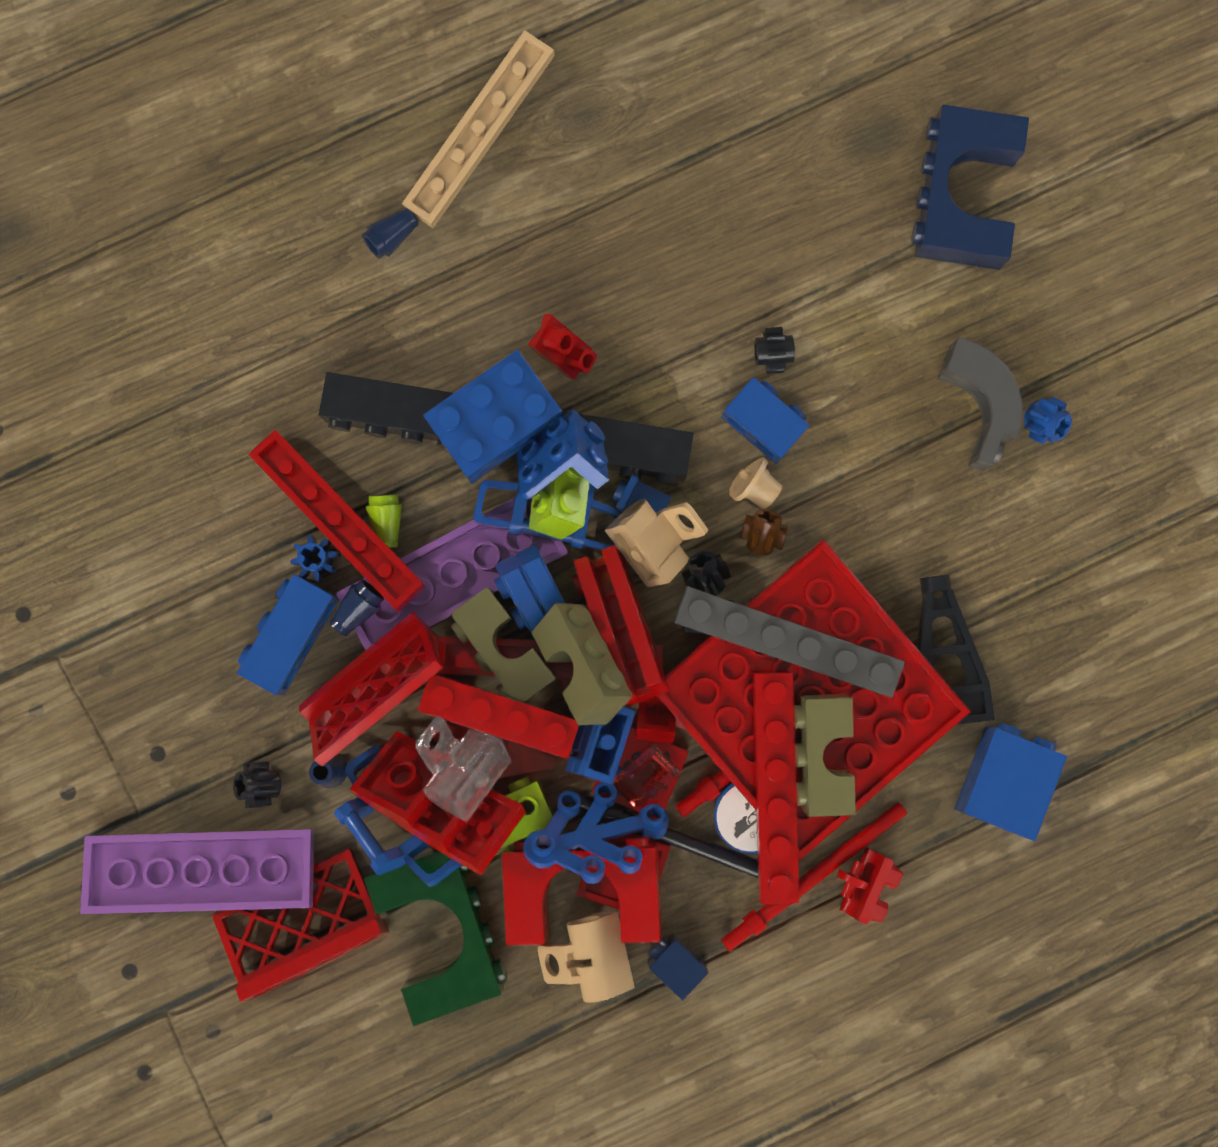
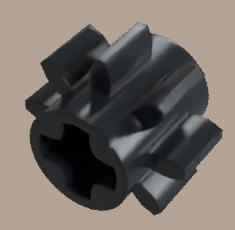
(774, 350)
(706, 572)
(257, 784)

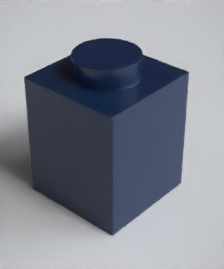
(676, 965)

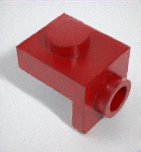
(655, 721)

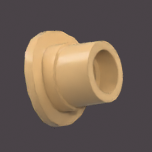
(755, 484)

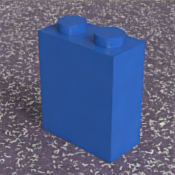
(1011, 781)

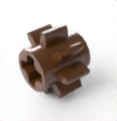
(764, 532)

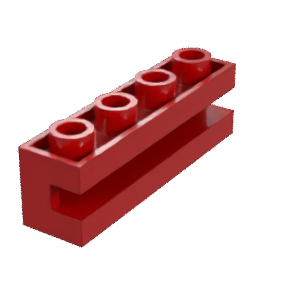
(621, 622)

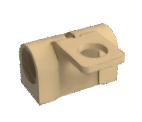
(653, 539)
(591, 959)

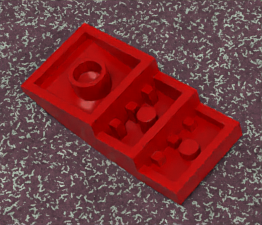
(395, 789)

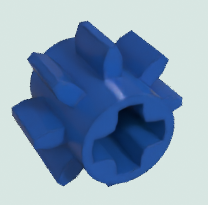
(1047, 420)
(323, 553)

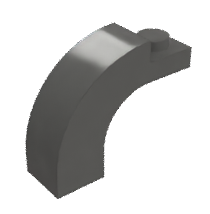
(995, 392)

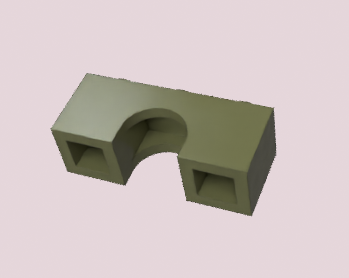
(480, 623)
(597, 684)
(821, 721)

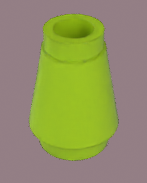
(385, 518)

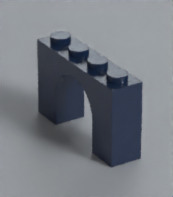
(943, 228)

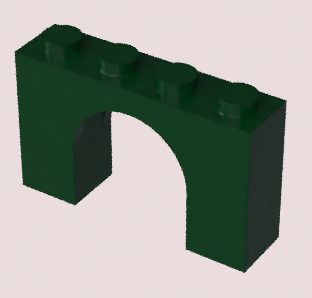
(475, 973)

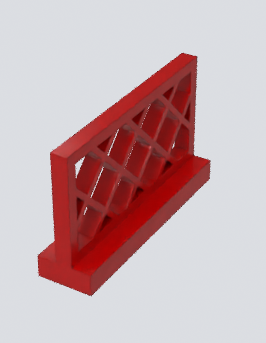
(370, 675)
(312, 955)

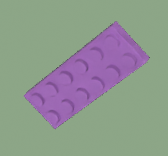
(457, 570)
(198, 871)

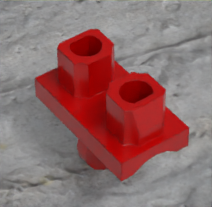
(562, 348)
(865, 885)

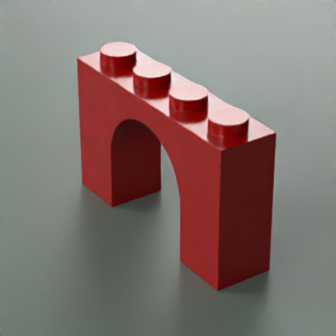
(499, 715)
(528, 888)

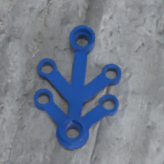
(593, 836)

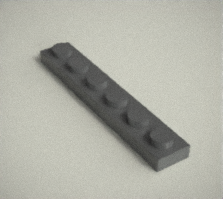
(789, 641)

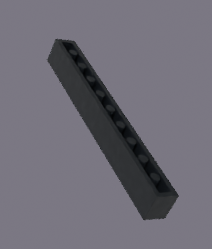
(399, 410)

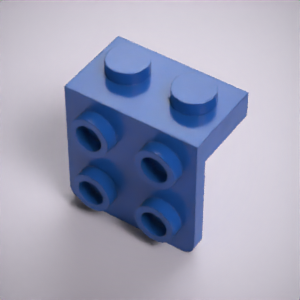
(564, 444)

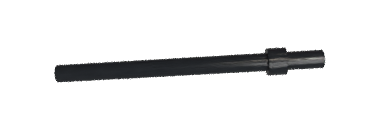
(684, 841)

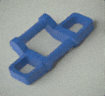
(521, 524)
(384, 861)

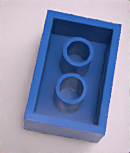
(493, 416)

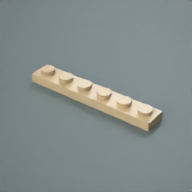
(478, 129)

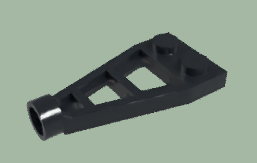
(976, 689)

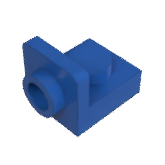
(635, 490)

